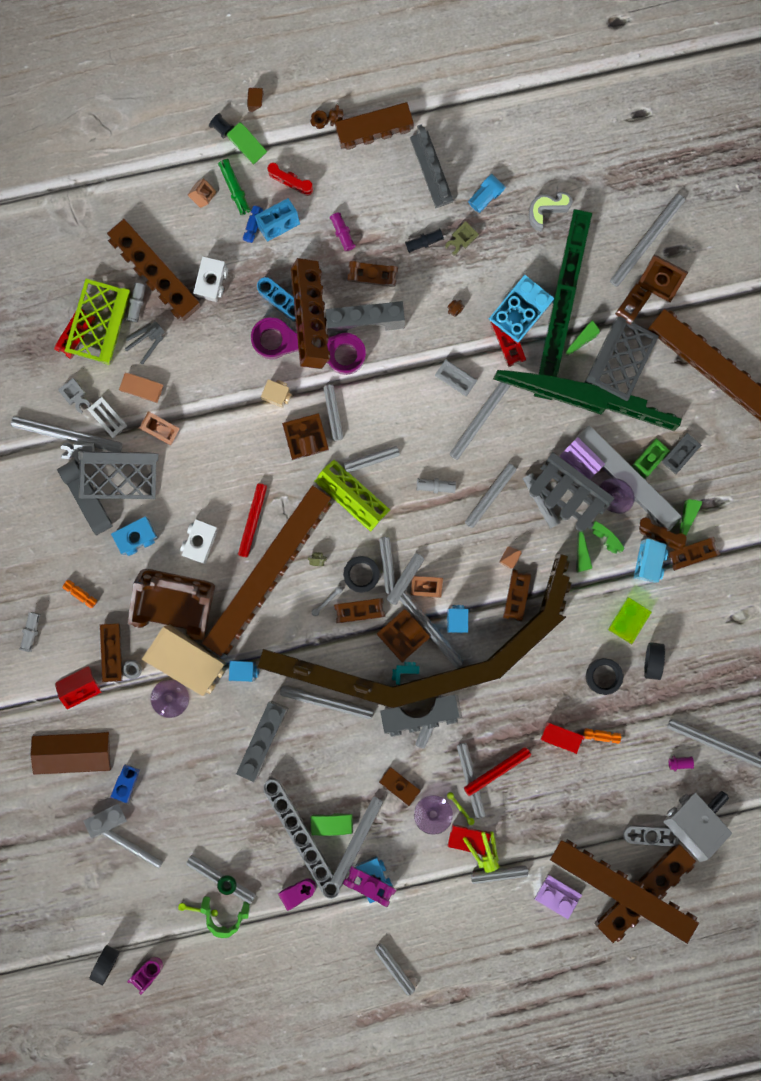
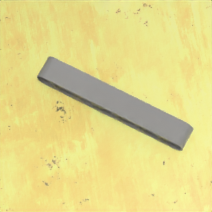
(618, 468)
(293, 831)

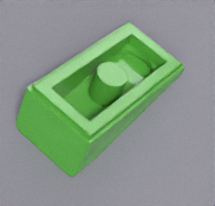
(246, 143)
(588, 334)
(650, 458)
(689, 513)
(583, 558)

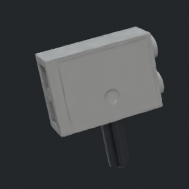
(698, 824)

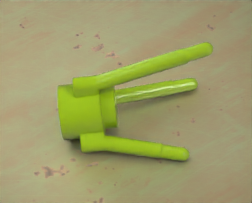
(490, 860)

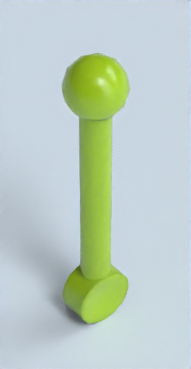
(470, 820)
(182, 906)

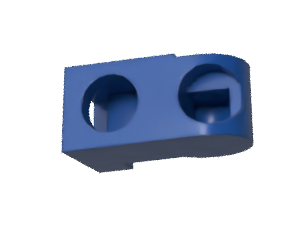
(125, 784)

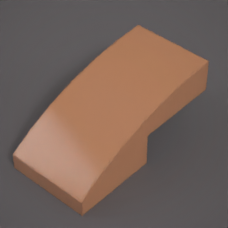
(141, 387)

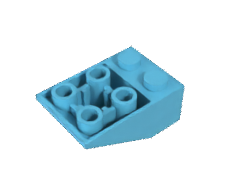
(521, 308)

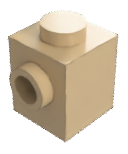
(276, 393)

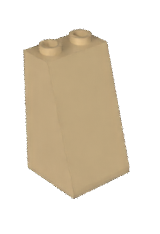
(185, 660)

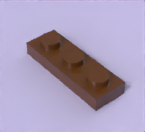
(111, 652)

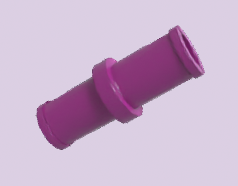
(342, 231)

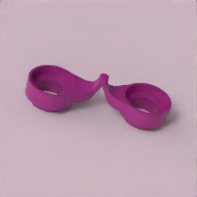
(290, 345)

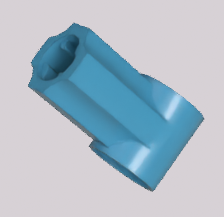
(489, 190)

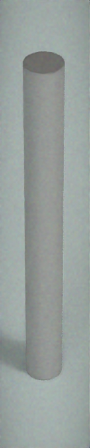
(133, 848)

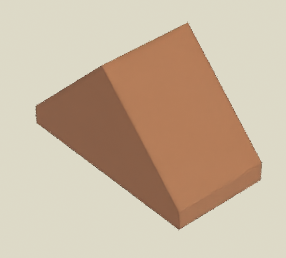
(427, 586)

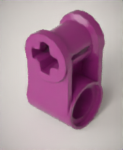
(294, 895)
(144, 976)

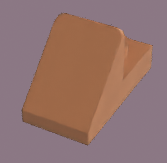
(159, 428)

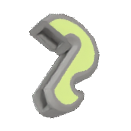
(547, 204)

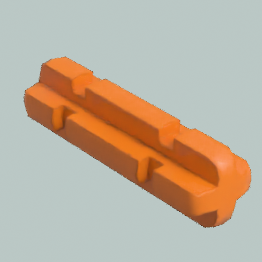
(80, 594)
(602, 735)

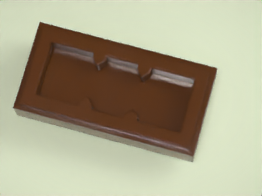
(399, 786)

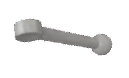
(315, 612)

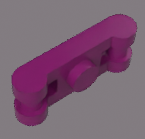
(369, 886)

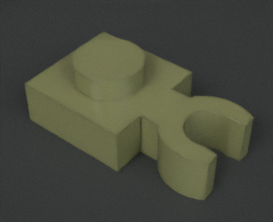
(463, 237)

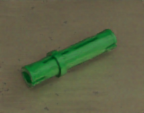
(238, 194)

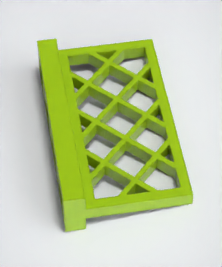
(114, 325)

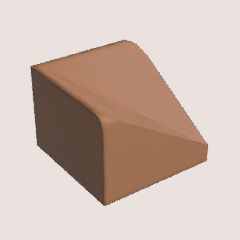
(202, 193)
(510, 557)

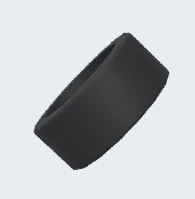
(356, 560)
(654, 661)
(618, 672)
(104, 965)

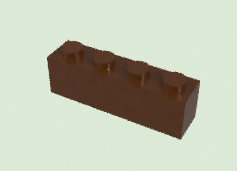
(374, 125)

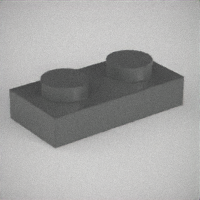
(681, 453)

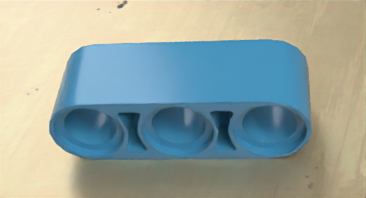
(273, 293)

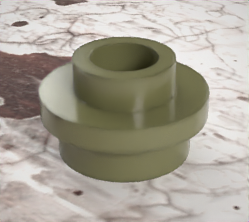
(317, 559)

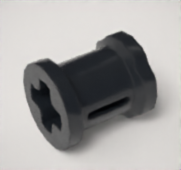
(221, 125)

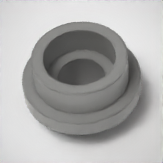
(127, 673)

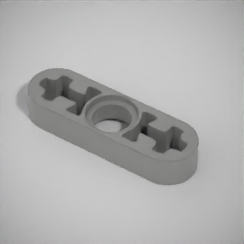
(637, 829)

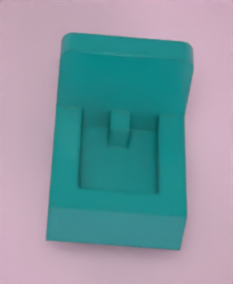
(408, 667)

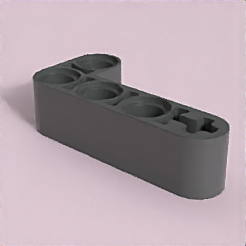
(91, 508)

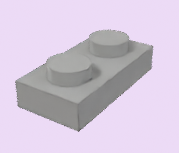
(104, 821)

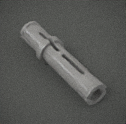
(548, 513)

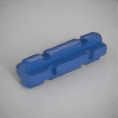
(252, 226)

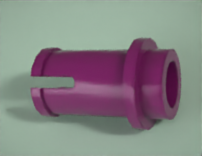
(681, 763)

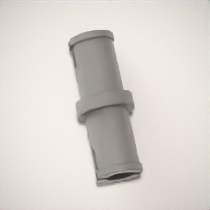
(136, 302)
(436, 485)
(30, 631)

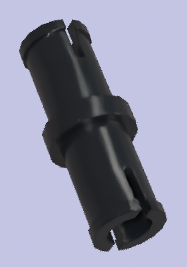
(424, 240)

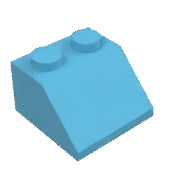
(650, 561)

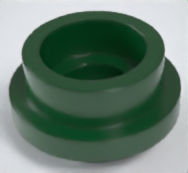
(226, 891)

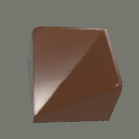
(254, 98)

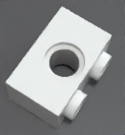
(208, 268)
(201, 552)

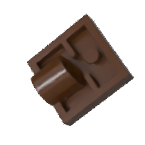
(305, 436)
(403, 635)

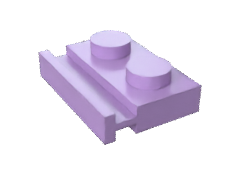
(582, 458)
(558, 896)

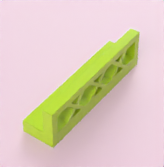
(349, 497)

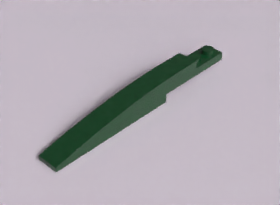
(564, 294)
(587, 397)

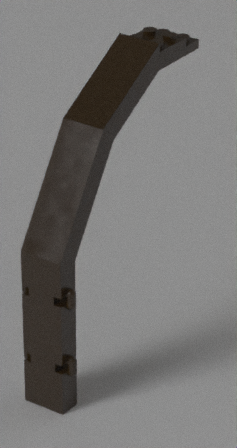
(445, 682)

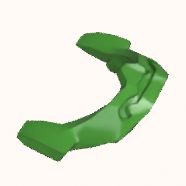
(223, 932)

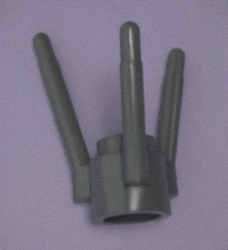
(152, 331)

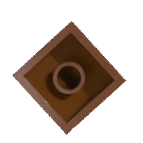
(662, 278)

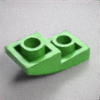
(611, 541)
(331, 824)

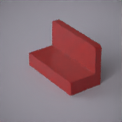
(77, 688)
(562, 737)
(473, 835)

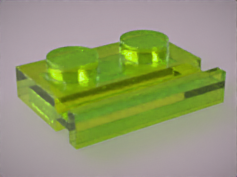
(629, 620)

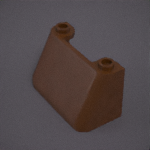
(172, 601)

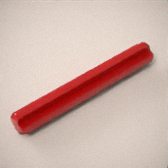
(252, 520)
(497, 771)

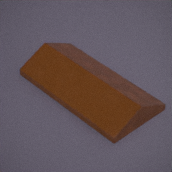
(70, 753)

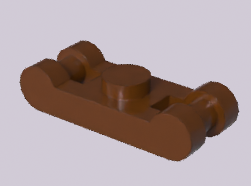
(372, 274)
(634, 303)
(662, 535)
(694, 553)
(517, 595)
(359, 610)

